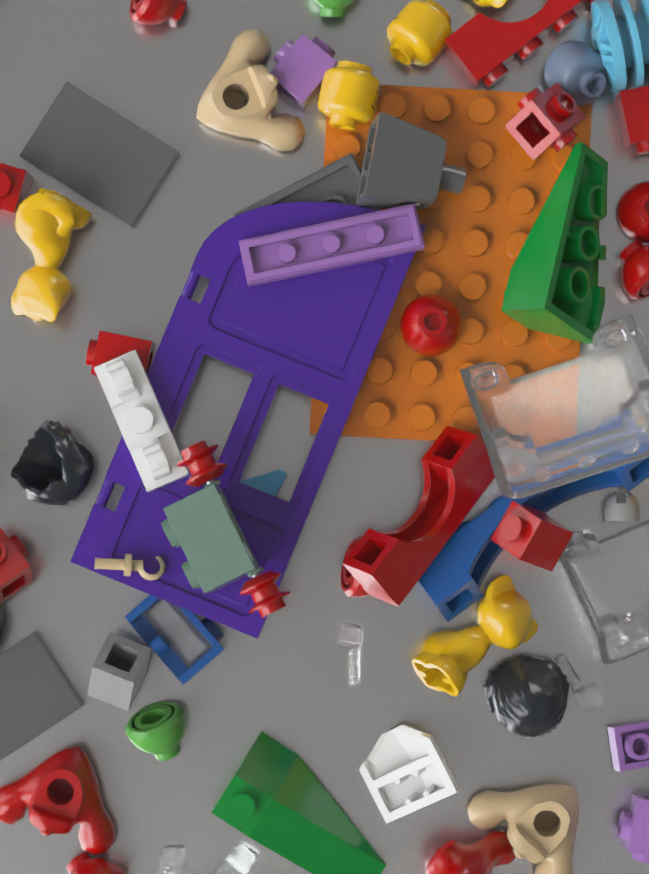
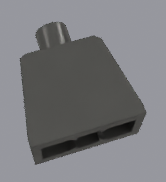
(405, 166)

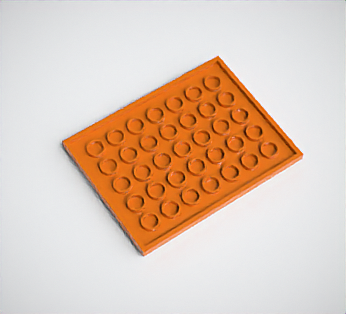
(466, 258)

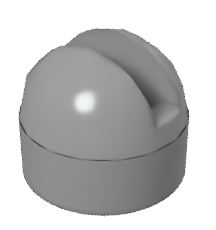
(622, 512)

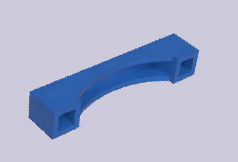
(465, 559)

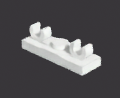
(141, 420)

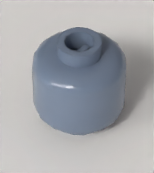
(577, 71)

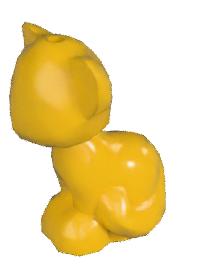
(46, 226)
(450, 654)

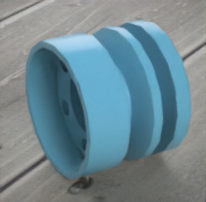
(621, 40)

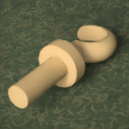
(129, 565)

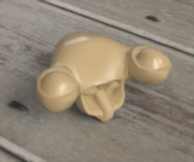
(244, 94)
(539, 823)

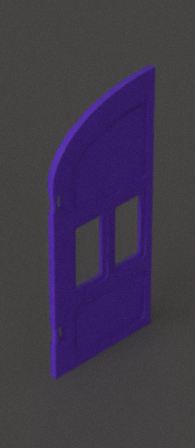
(293, 332)

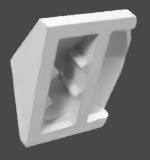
(407, 772)

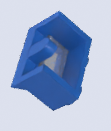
(176, 636)

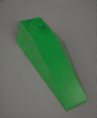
(557, 269)
(292, 814)

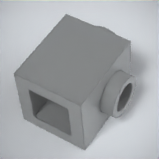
(119, 671)

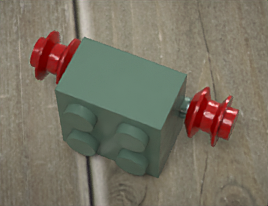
(213, 537)

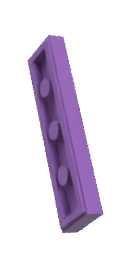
(331, 245)

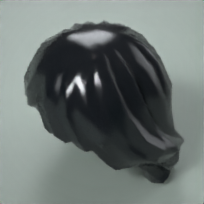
(54, 465)
(527, 695)

